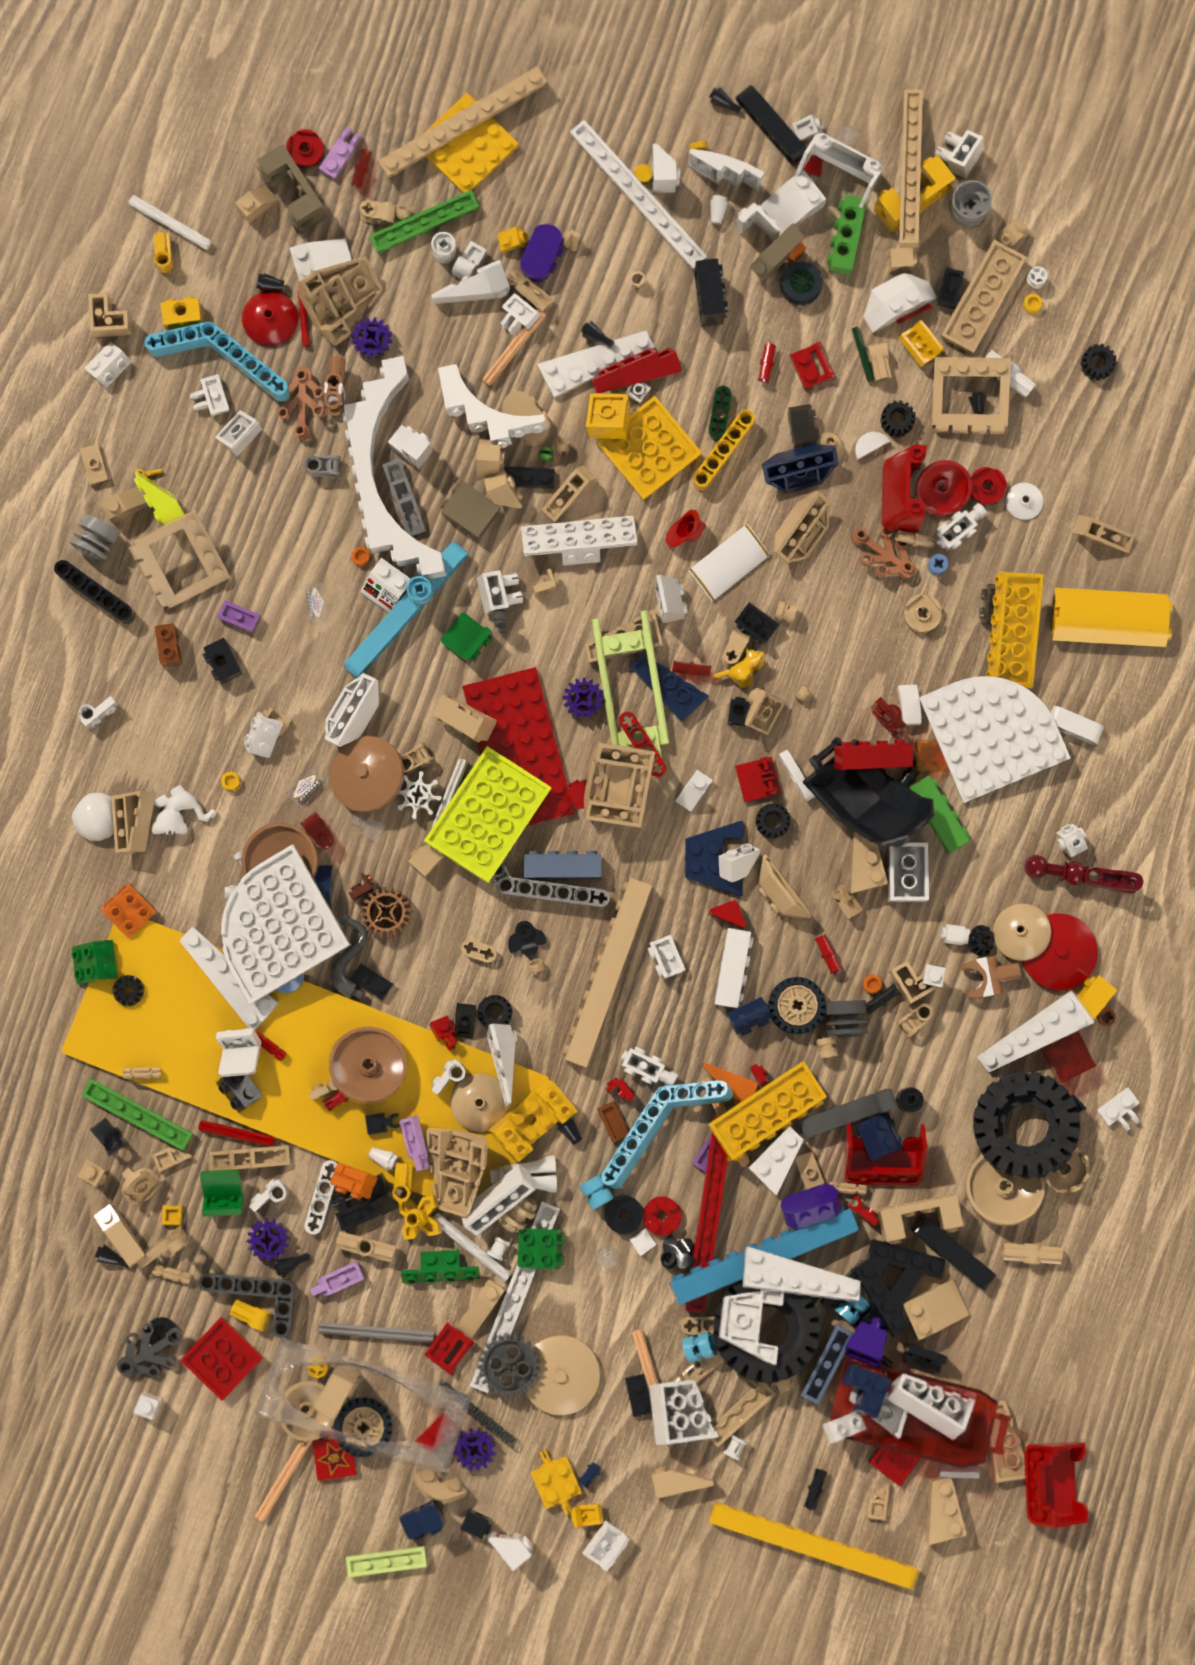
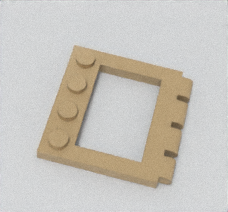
(971, 367)
(203, 547)
(741, 1411)

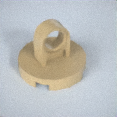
(139, 1184)

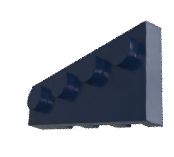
(676, 693)

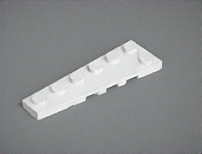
(580, 367)
(215, 966)
(1047, 1026)
(788, 1276)

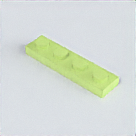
(386, 1561)

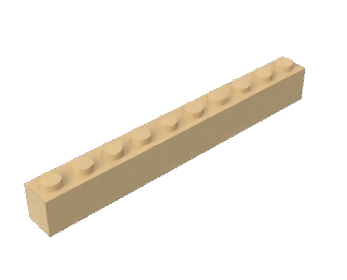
(608, 972)

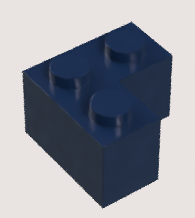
(871, 1390)
(423, 1519)

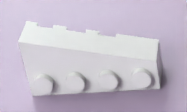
(932, 1405)

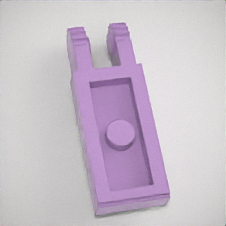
(339, 154)

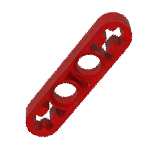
(644, 743)

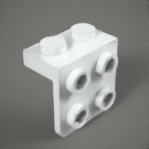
(757, 215)
(239, 1052)

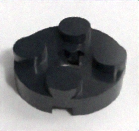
(617, 1223)

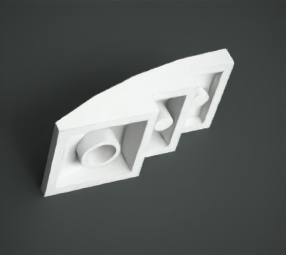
(720, 167)

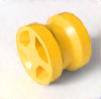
(318, 1371)

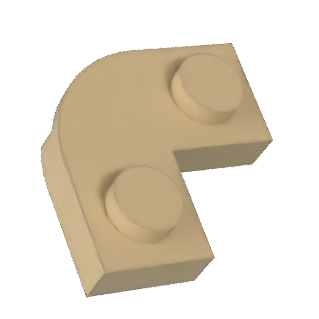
(444, 1492)

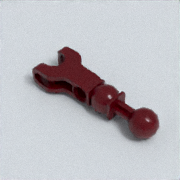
(1076, 874)

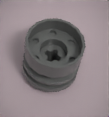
(846, 1018)

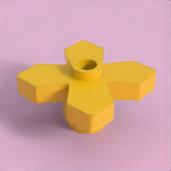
(418, 1217)

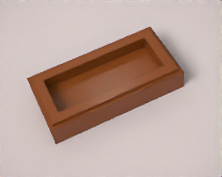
(613, 1122)

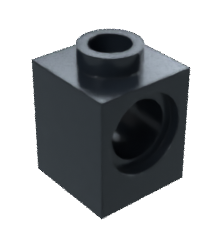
(734, 719)
(476, 1524)

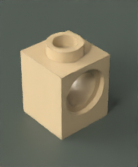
(901, 260)

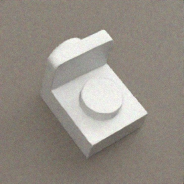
(808, 127)

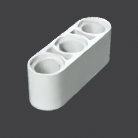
(1077, 725)

